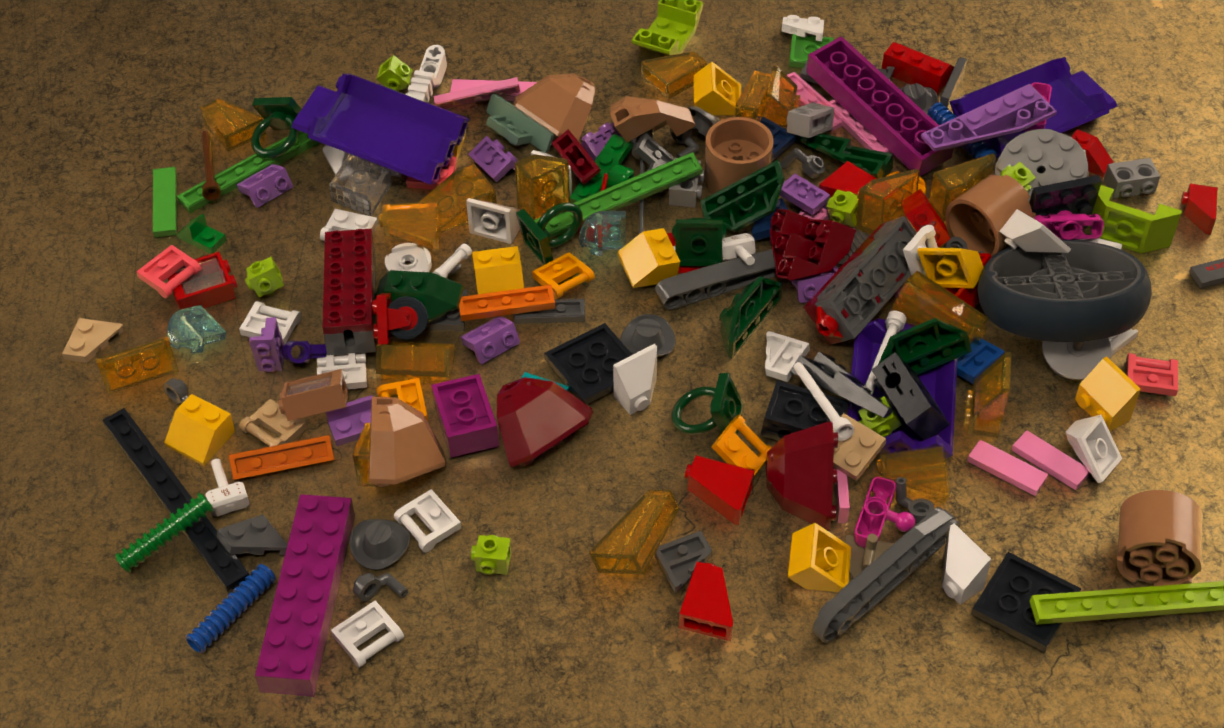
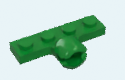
(609, 162)

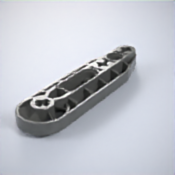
(883, 574)

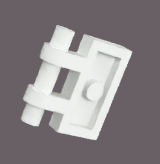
(352, 365)

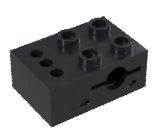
(909, 396)
(795, 410)

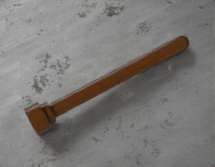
(210, 189)

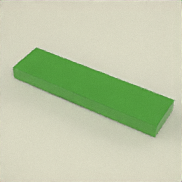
(164, 202)

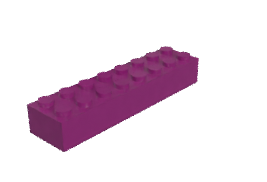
(876, 104)
(305, 596)

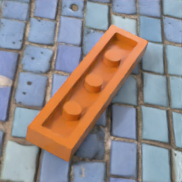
(506, 302)
(281, 457)

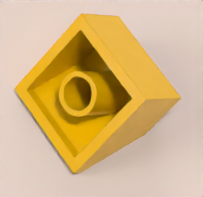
(716, 90)
(649, 258)
(951, 266)
(497, 270)
(1108, 393)
(199, 429)
(819, 560)

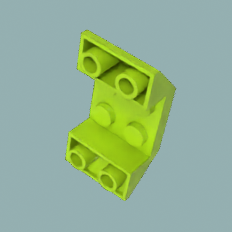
(671, 28)
(1133, 227)

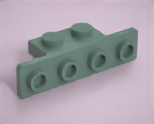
(516, 125)

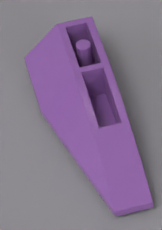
(997, 118)

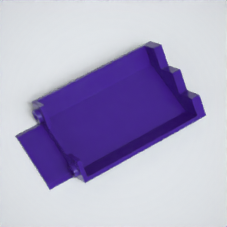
(1073, 96)
(383, 127)
(938, 381)

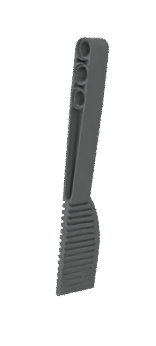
(726, 277)

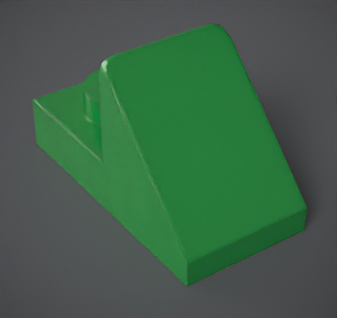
(201, 235)

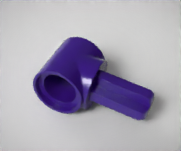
(307, 351)

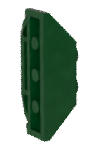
(746, 199)
(434, 291)
(748, 312)
(928, 345)

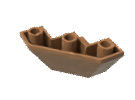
(559, 102)
(638, 115)
(400, 443)

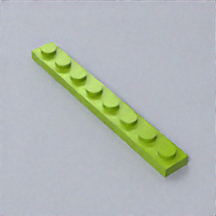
(1127, 602)

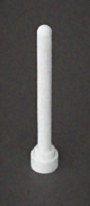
(894, 322)
(840, 424)

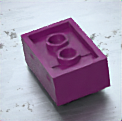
(465, 415)

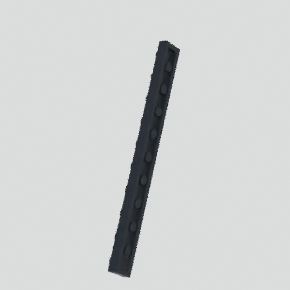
(172, 496)

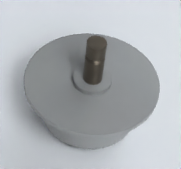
(1075, 359)

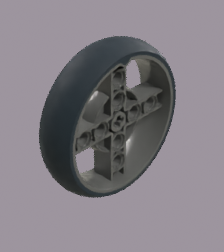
(1065, 295)

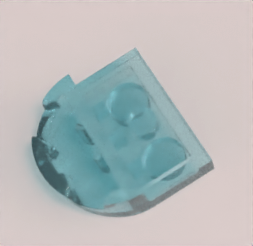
(604, 231)
(193, 329)

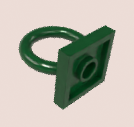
(279, 115)
(537, 236)
(699, 241)
(724, 406)

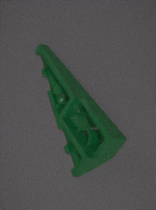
(871, 161)

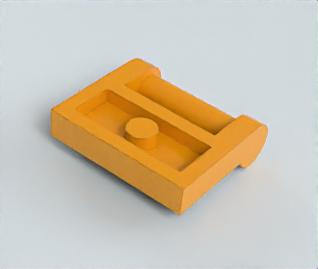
(560, 270)
(407, 391)
(735, 451)

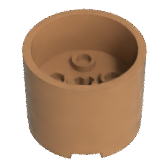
(735, 150)
(984, 211)
(1160, 538)

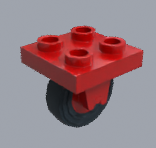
(402, 318)

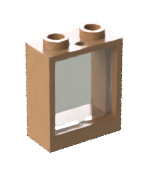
(313, 395)

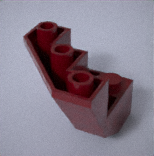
(806, 244)
(537, 417)
(803, 474)

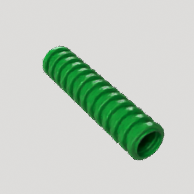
(164, 533)

